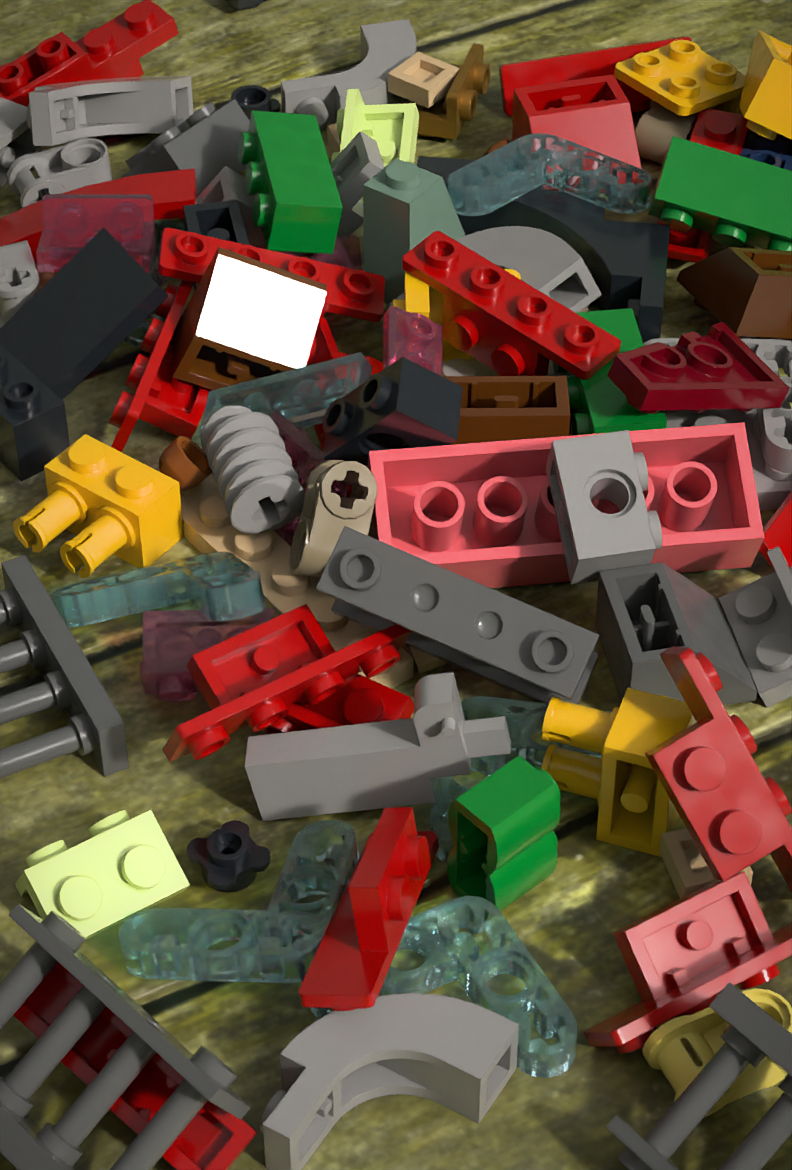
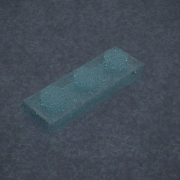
(297, 394)

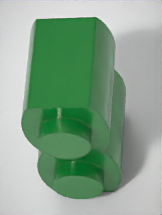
(504, 834)

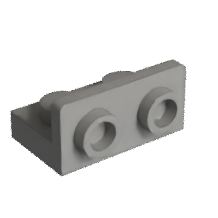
(763, 628)

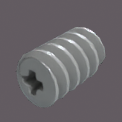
(251, 469)

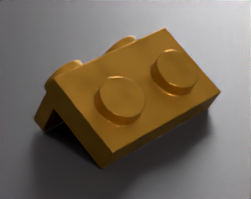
(459, 105)

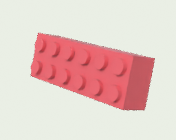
(494, 519)

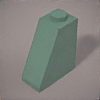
(399, 212)

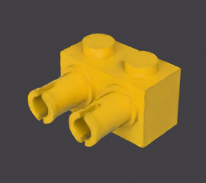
(109, 505)
(622, 781)

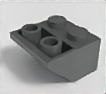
(205, 146)
(655, 608)

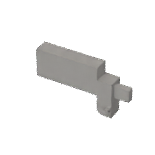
(374, 761)

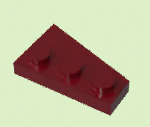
(697, 375)

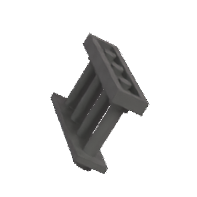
(459, 619)
(67, 682)
(748, 1041)
(58, 1145)

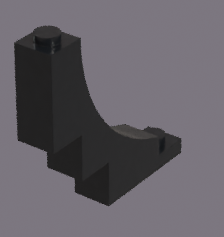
(621, 256)

